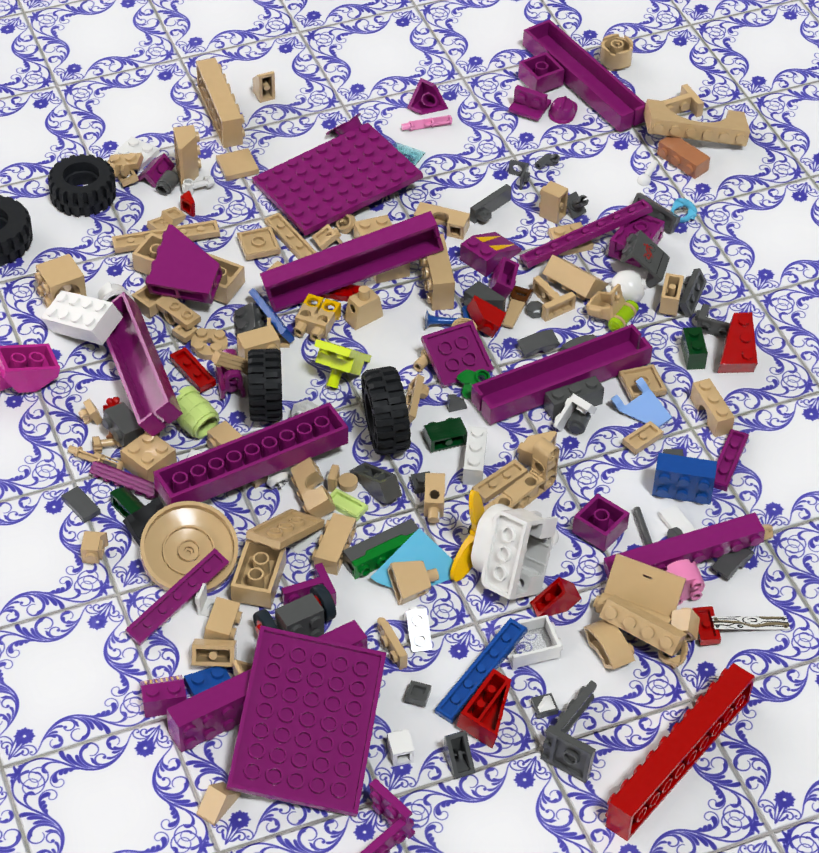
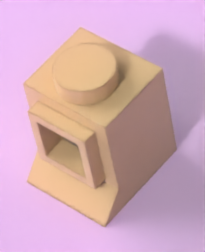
(93, 546)

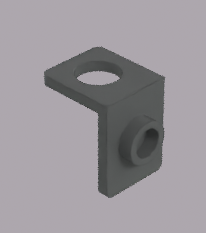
(524, 174)

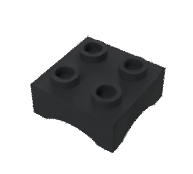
(137, 521)

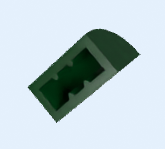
(125, 501)

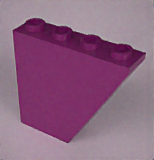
(183, 269)

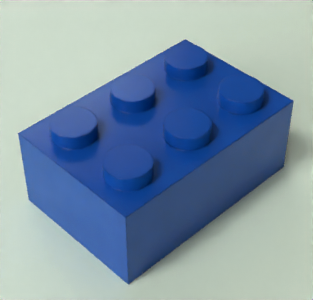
(684, 478)

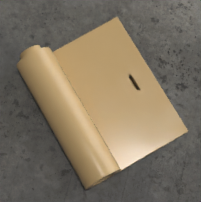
(652, 595)

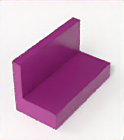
(156, 169)

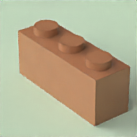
(683, 156)

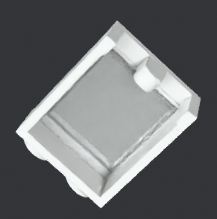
(538, 643)

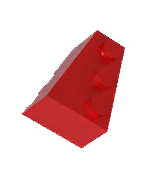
(740, 347)
(485, 709)

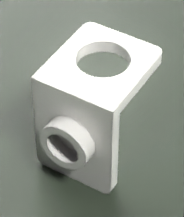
(203, 602)

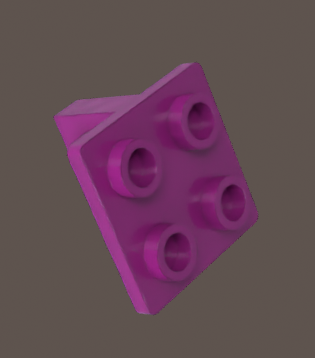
(529, 103)

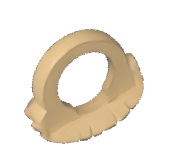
(677, 660)

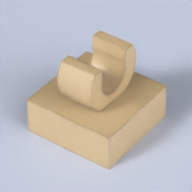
(90, 413)

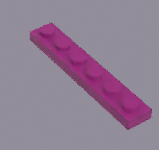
(176, 597)

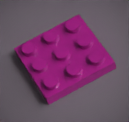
(455, 351)

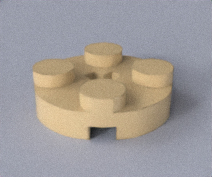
(204, 336)

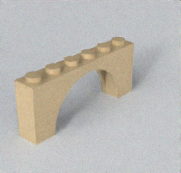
(662, 121)

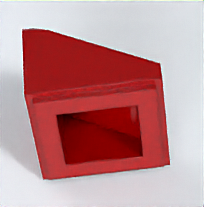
(188, 203)

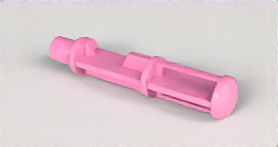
(427, 123)

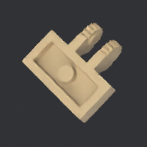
(125, 162)

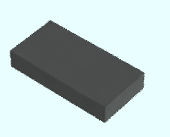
(81, 504)

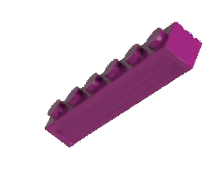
(123, 478)

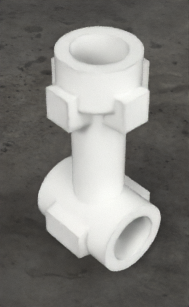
(189, 185)

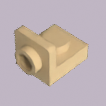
(326, 236)

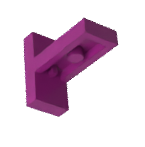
(302, 589)

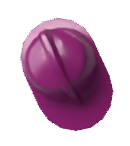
(562, 110)
(347, 126)

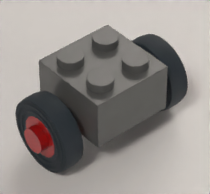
(301, 615)

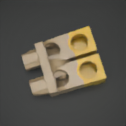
(317, 318)

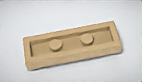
(500, 480)

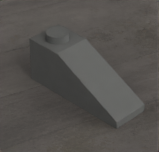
(378, 482)

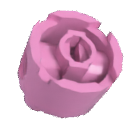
(694, 582)

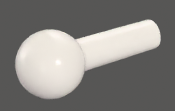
(644, 179)

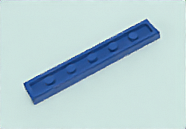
(476, 674)

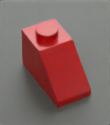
(485, 315)
(556, 598)

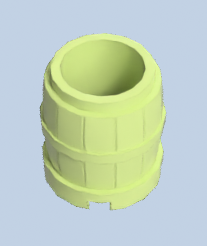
(197, 413)

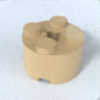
(616, 52)

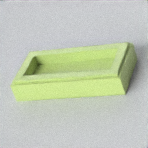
(348, 505)

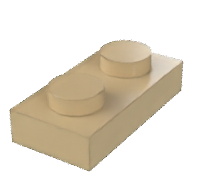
(642, 437)

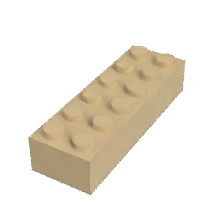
(220, 102)
(231, 280)

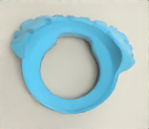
(683, 202)

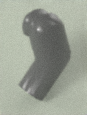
(547, 159)

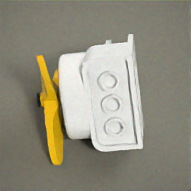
(506, 547)

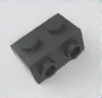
(248, 318)

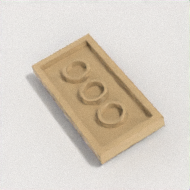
(285, 529)

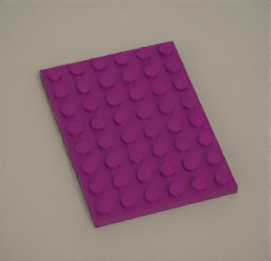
(337, 178)
(307, 721)

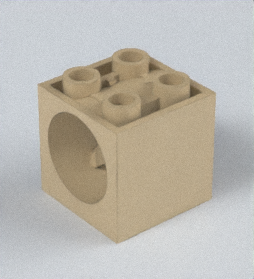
(59, 275)

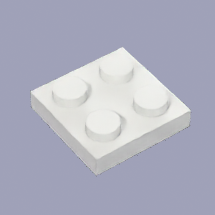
(135, 145)

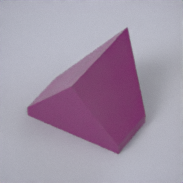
(426, 98)

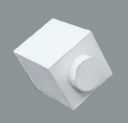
(400, 747)

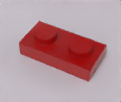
(707, 633)

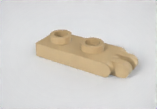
(391, 642)

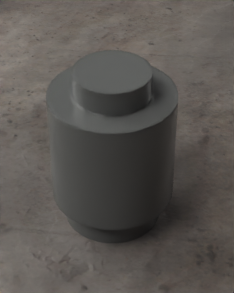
(167, 182)
(578, 422)

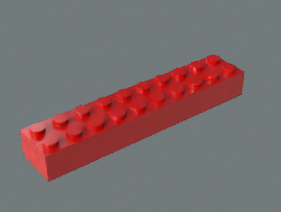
(678, 751)

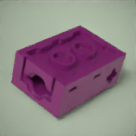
(647, 224)

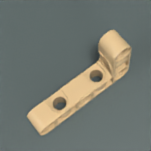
(536, 481)

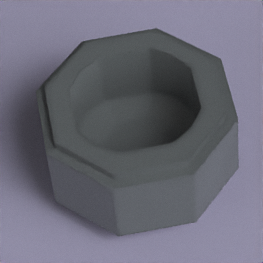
(534, 309)

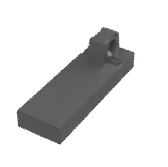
(483, 209)
(660, 212)
(694, 287)

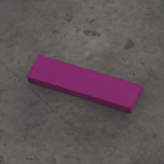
(729, 458)

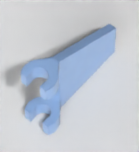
(644, 407)

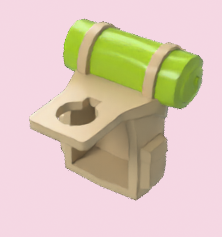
(612, 308)

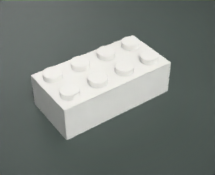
(82, 317)

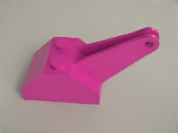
(27, 367)

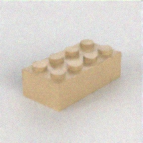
(373, 224)
(438, 279)

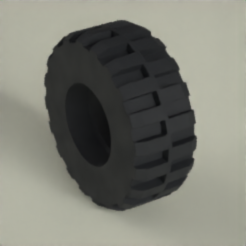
(14, 230)
(386, 410)

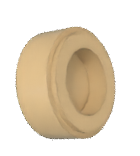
(348, 482)

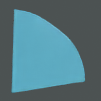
(418, 548)

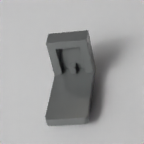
(709, 325)

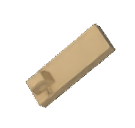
(415, 391)

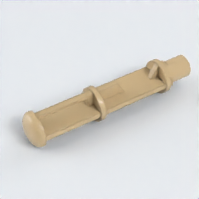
(79, 453)

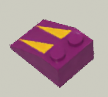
(486, 250)

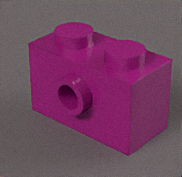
(504, 277)

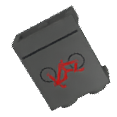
(648, 255)

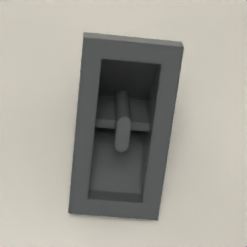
(458, 754)

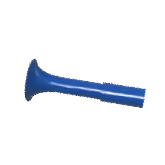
(430, 319)

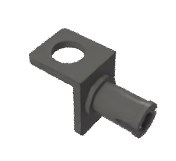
(576, 204)

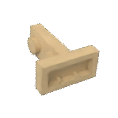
(686, 101)
(553, 303)

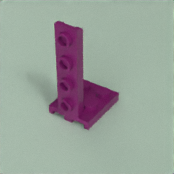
(397, 817)

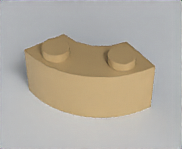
(609, 644)

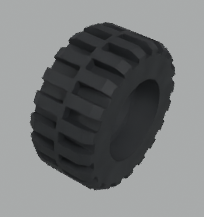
(82, 170)
(265, 385)

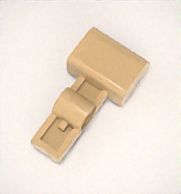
(173, 310)

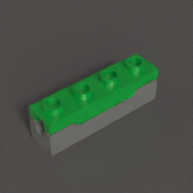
(375, 551)

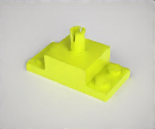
(340, 360)

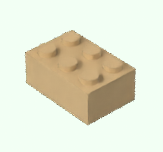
(258, 574)

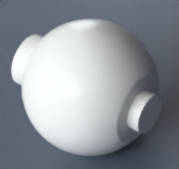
(631, 285)

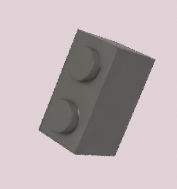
(122, 424)

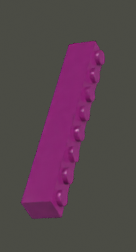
(698, 544)

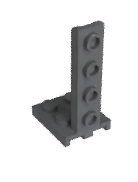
(563, 749)

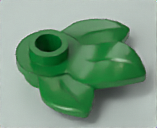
(469, 378)

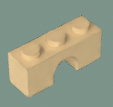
(455, 221)
(719, 416)
(306, 477)

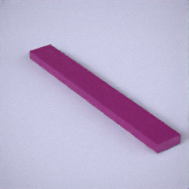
(586, 233)

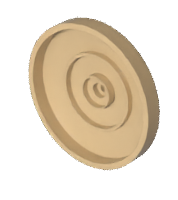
(181, 537)

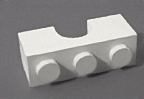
(474, 455)

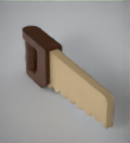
(516, 305)

